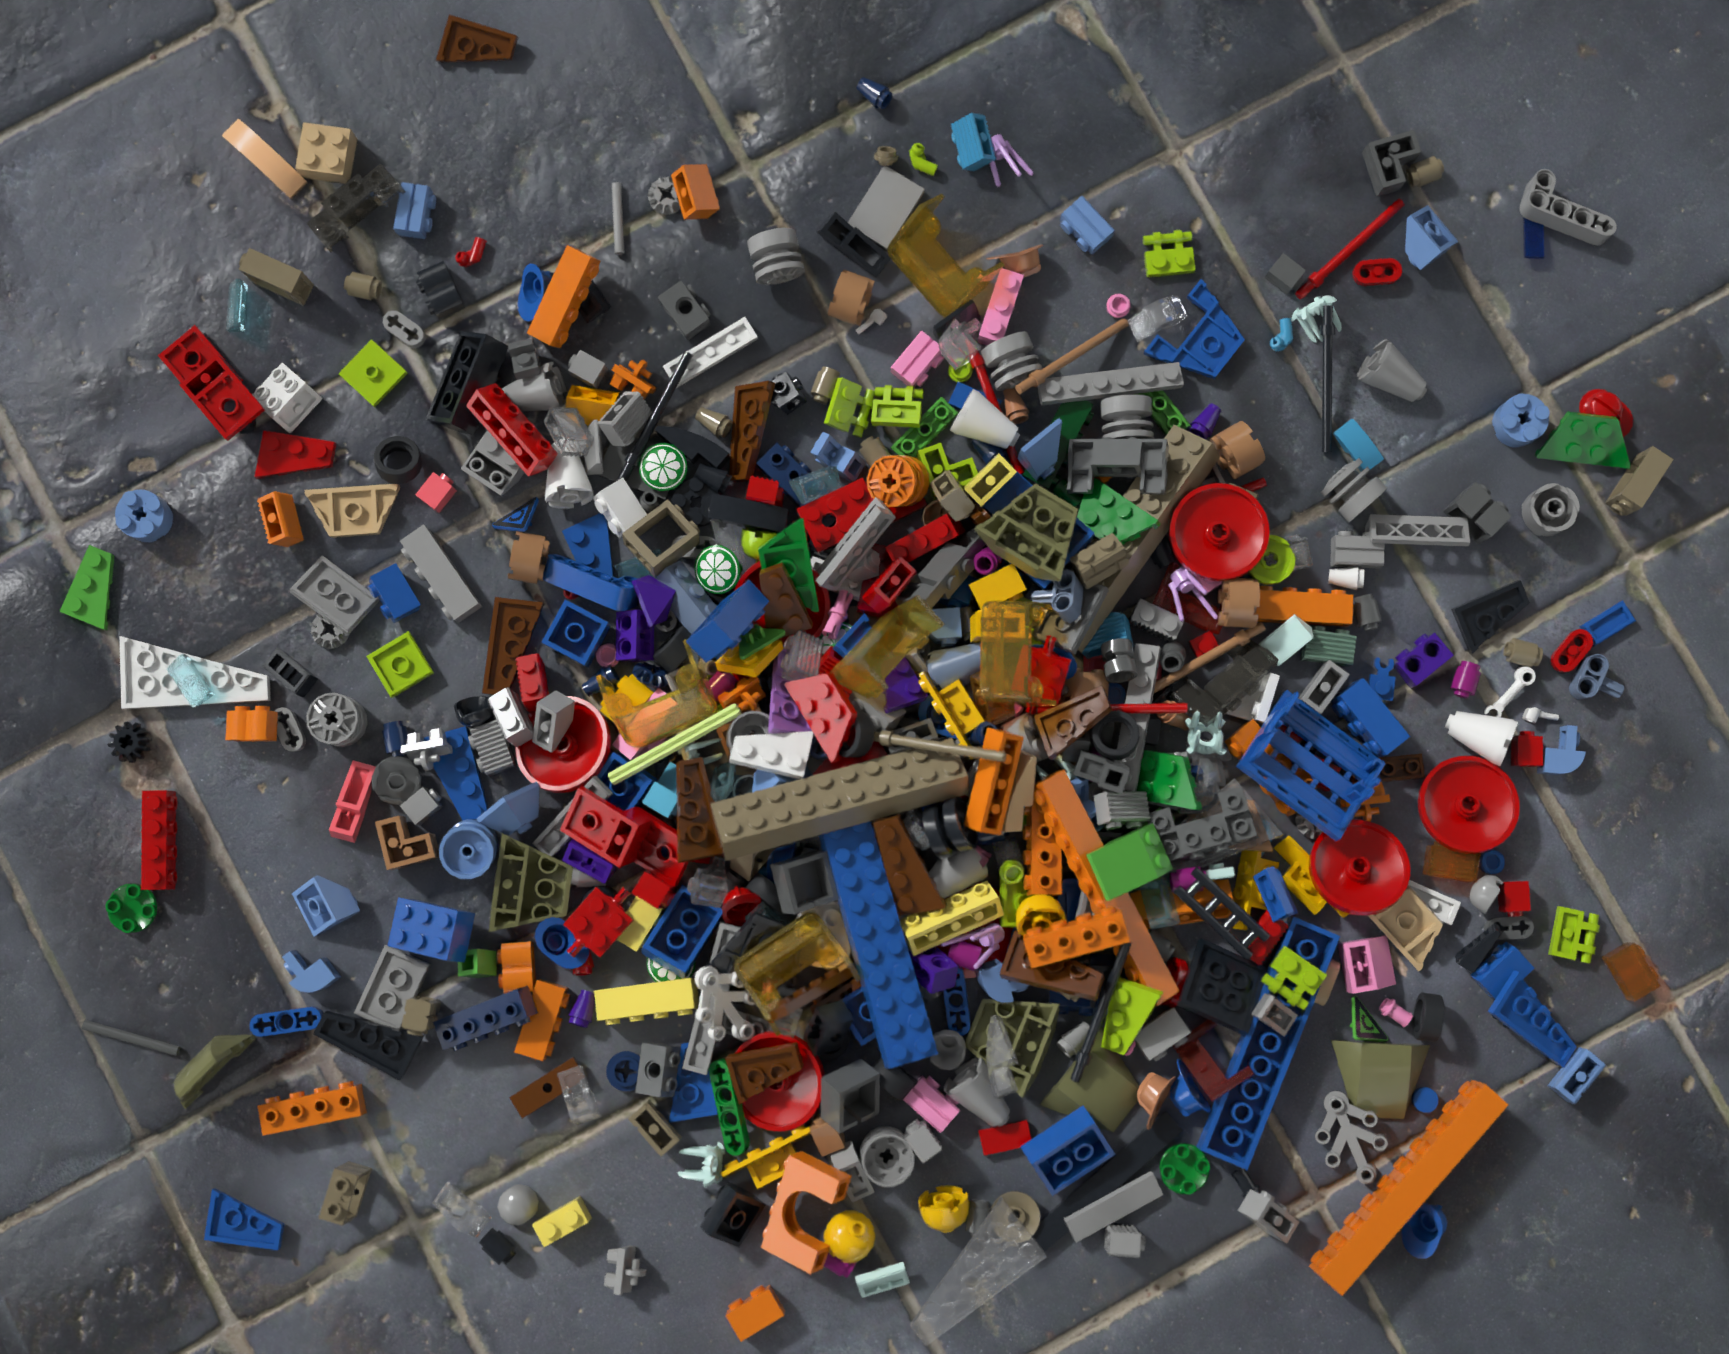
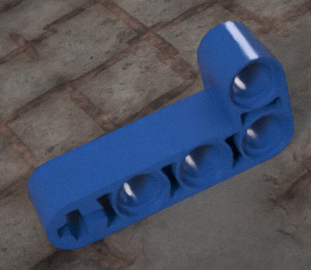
(590, 583)

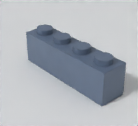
(690, 601)

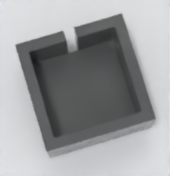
(1483, 514)
(804, 879)
(850, 1089)

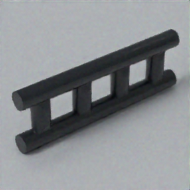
(1205, 913)

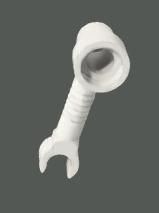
(1514, 689)

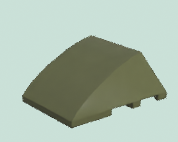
(1032, 533)
(527, 886)
(1029, 1030)
(207, 1064)
(1380, 1074)
(1104, 1089)

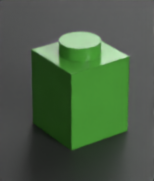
(478, 964)

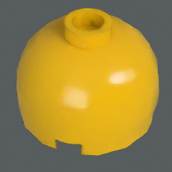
(1038, 911)
(945, 1208)
(850, 1236)

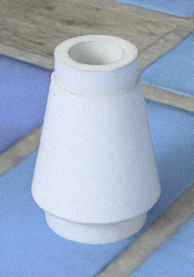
(1347, 577)

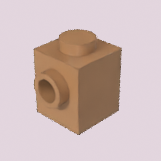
(825, 1136)

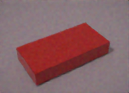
(1005, 1137)

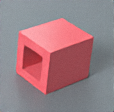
(436, 491)

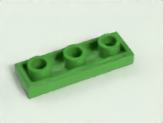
(1168, 414)
(934, 419)

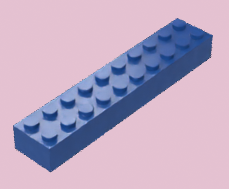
(878, 945)
(1242, 1112)

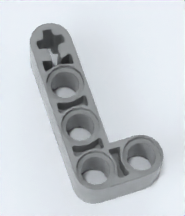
(1594, 226)

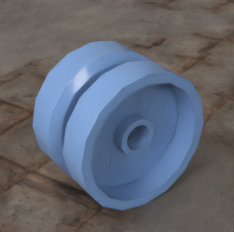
(470, 863)

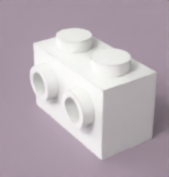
(619, 506)

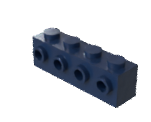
(780, 466)
(486, 1017)

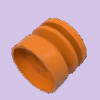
(910, 477)

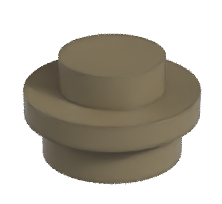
(886, 155)

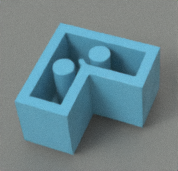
(663, 794)

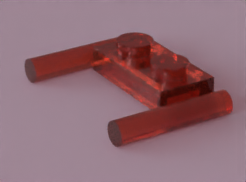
(1193, 609)
(1204, 1068)

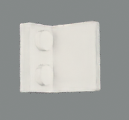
(286, 397)
(1259, 703)

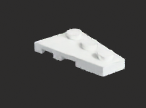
(773, 753)

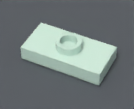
(1218, 871)
(882, 1279)

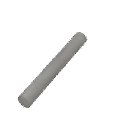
(618, 218)

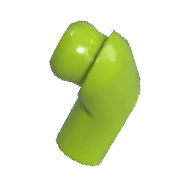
(919, 160)

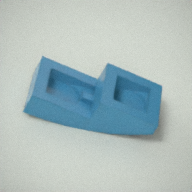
(1358, 444)

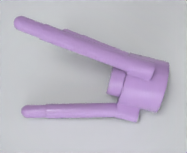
(1001, 151)
(1184, 581)
(988, 936)

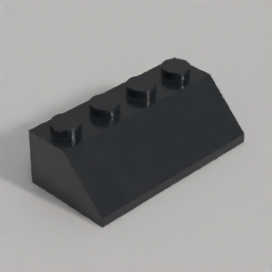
(471, 366)

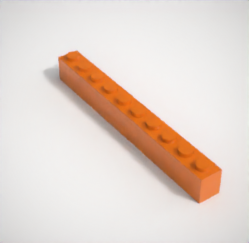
(1078, 838)

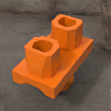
(623, 375)
(745, 695)
(1366, 811)

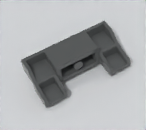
(1117, 459)
(946, 569)
(1209, 833)

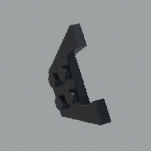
(750, 935)

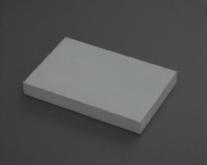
(886, 206)
(334, 595)
(392, 982)

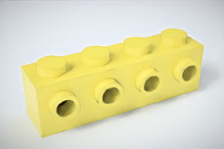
(962, 913)
(646, 999)

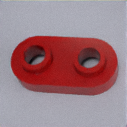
(1375, 271)
(1571, 652)
(1178, 969)

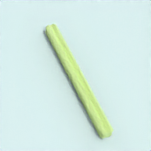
(674, 744)

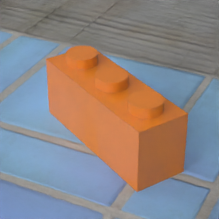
(537, 1035)

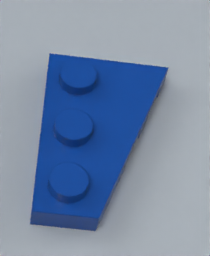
(591, 543)

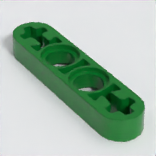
(725, 1107)

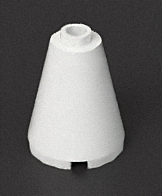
(984, 422)
(567, 482)
(1483, 734)

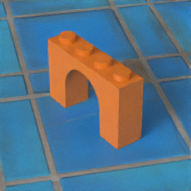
(783, 1234)

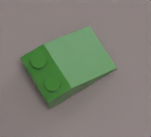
(1129, 861)

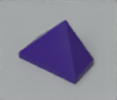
(654, 598)

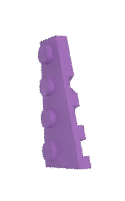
(784, 713)

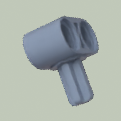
(1063, 596)
(1594, 680)

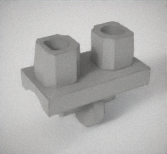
(426, 752)
(626, 1269)

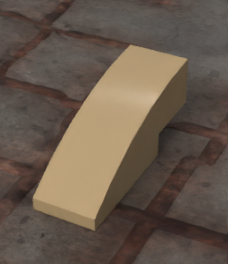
(1021, 792)

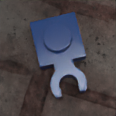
(1383, 683)

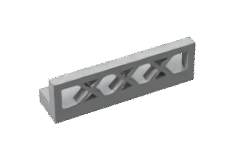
(1418, 530)
(854, 545)

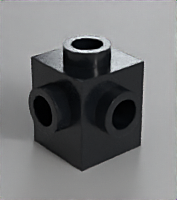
(787, 393)

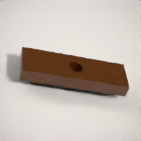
(1401, 768)
(536, 1095)

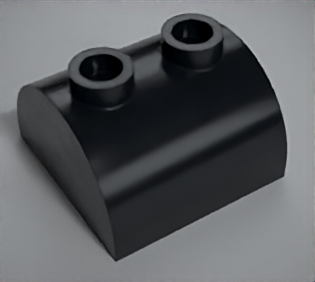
(732, 1214)

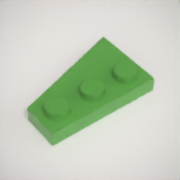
(90, 589)

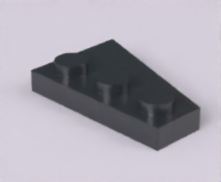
(1486, 614)

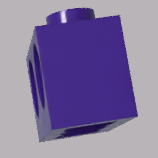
(633, 637)
(1425, 664)
(589, 862)
(934, 970)

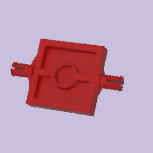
(1050, 670)
(598, 922)

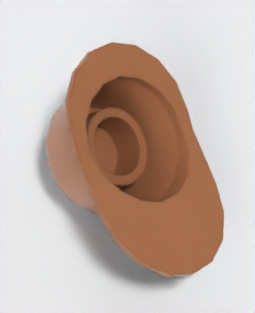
(1022, 262)
(1153, 1093)

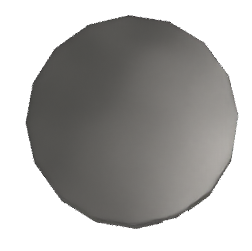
(396, 780)

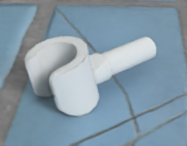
(876, 316)
(1532, 714)

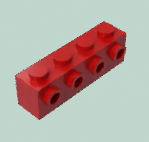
(512, 429)
(158, 840)

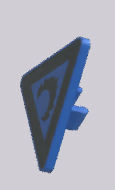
(519, 518)

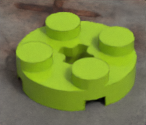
(1284, 562)

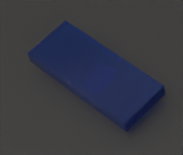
(1533, 239)

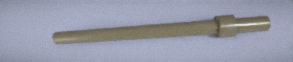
(888, 738)

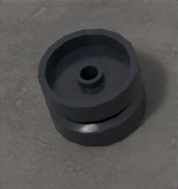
(946, 828)

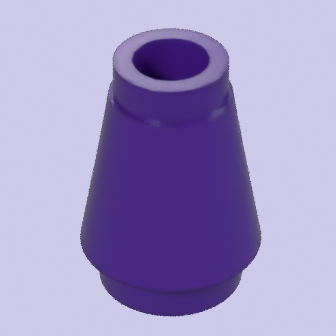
(1205, 422)
(582, 1010)

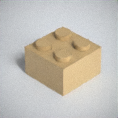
(326, 153)

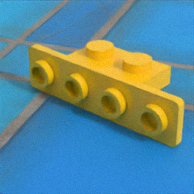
(956, 707)
(1298, 877)
(1246, 891)
(768, 1164)

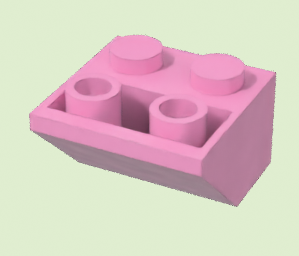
(1366, 964)

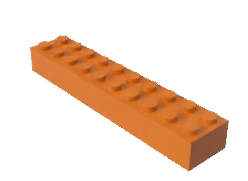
(1407, 1185)

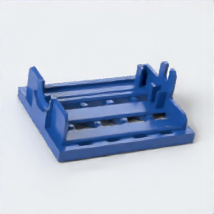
(1330, 742)

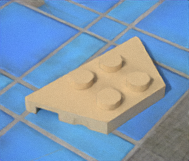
(353, 509)
(1410, 926)

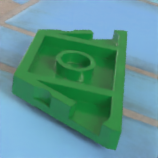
(1587, 441)
(1112, 513)
(793, 550)
(1168, 780)

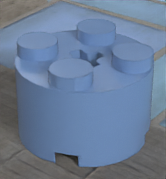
(1533, 416)
(130, 513)

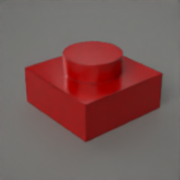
(1203, 643)

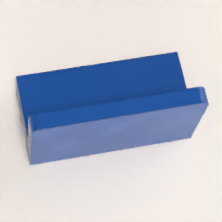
(1275, 894)

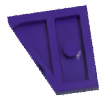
(902, 688)

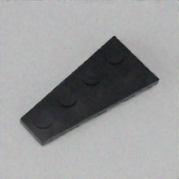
(371, 1042)

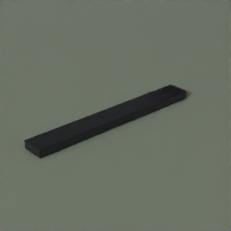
(1108, 1177)

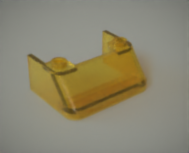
(930, 265)
(885, 646)
(1007, 653)
(667, 713)
(786, 955)

